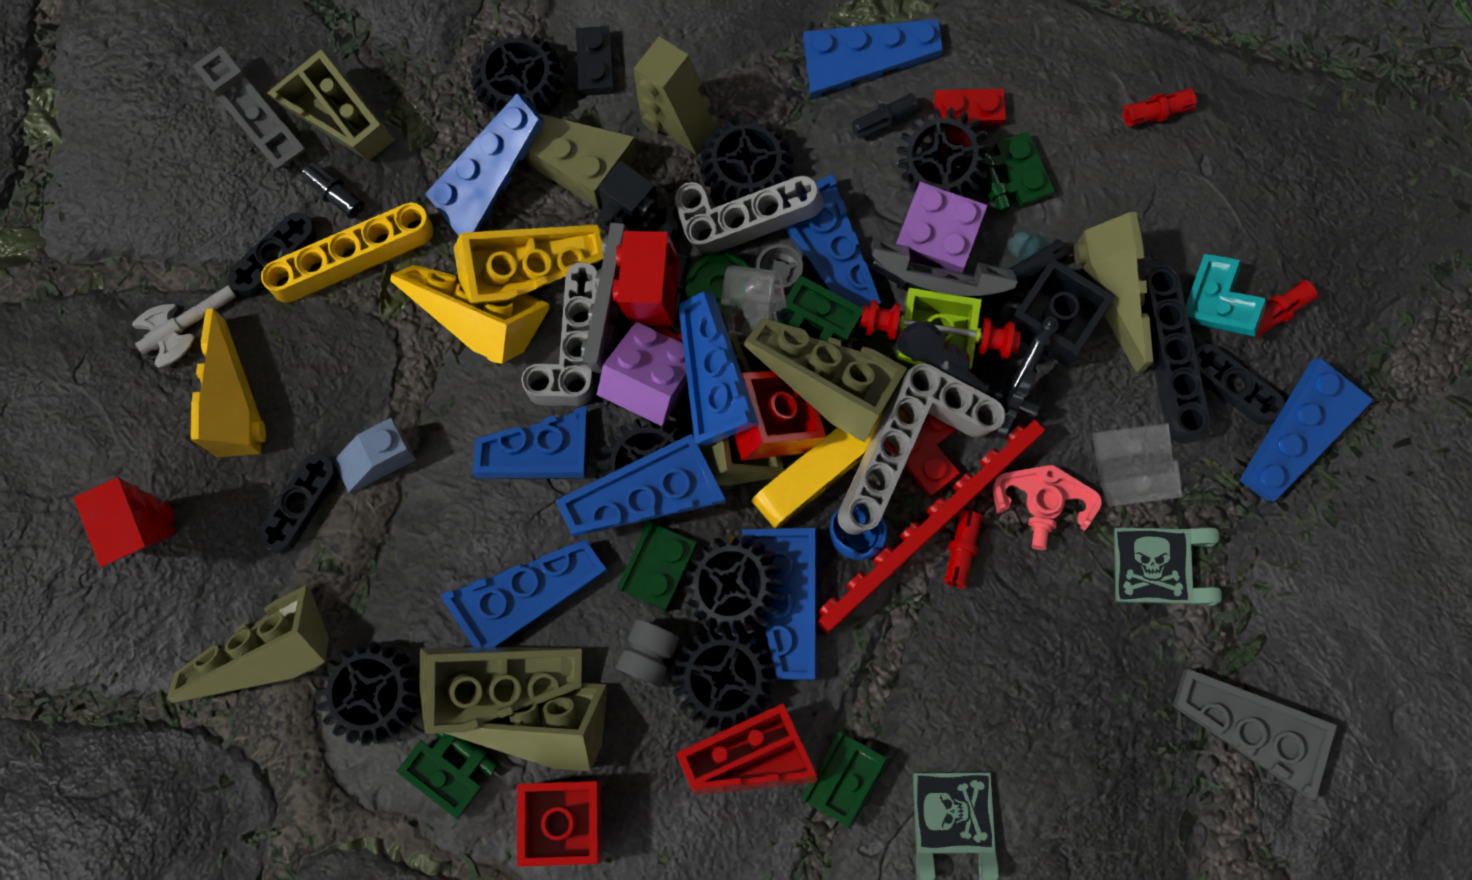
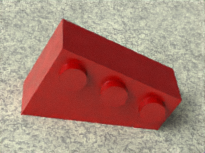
(123, 519)
(749, 756)

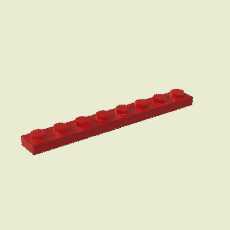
(918, 535)

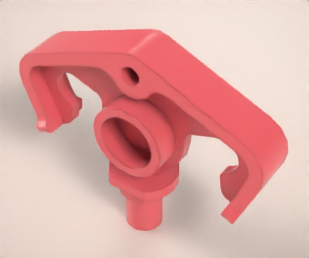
(1046, 493)

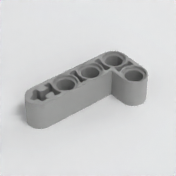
(751, 207)
(572, 335)

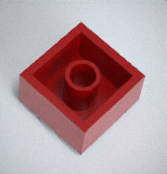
(647, 278)
(785, 420)
(559, 823)

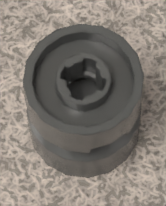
(782, 259)
(648, 651)

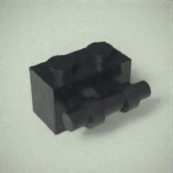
(627, 200)

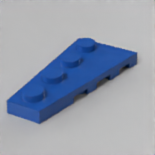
(714, 378)
(1308, 423)
(794, 629)

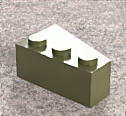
(332, 104)

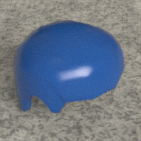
(861, 545)

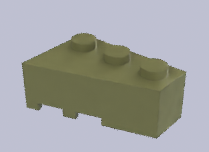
(671, 98)
(578, 155)

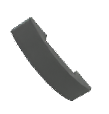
(249, 108)
(986, 280)

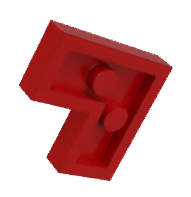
(980, 104)
(926, 461)

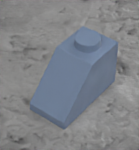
(373, 455)

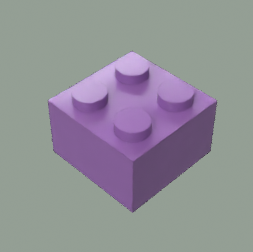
(941, 228)
(645, 374)

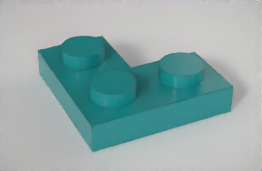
(1215, 303)

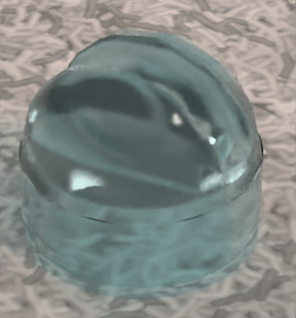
(1023, 244)

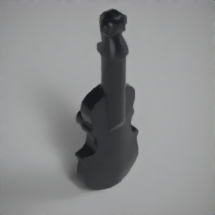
(927, 344)
(1024, 377)

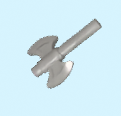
(166, 330)

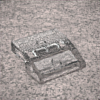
(749, 297)
(1137, 464)

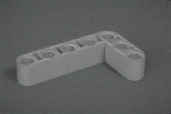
(903, 436)

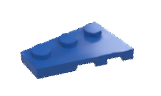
(538, 451)

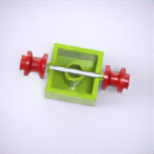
(950, 314)

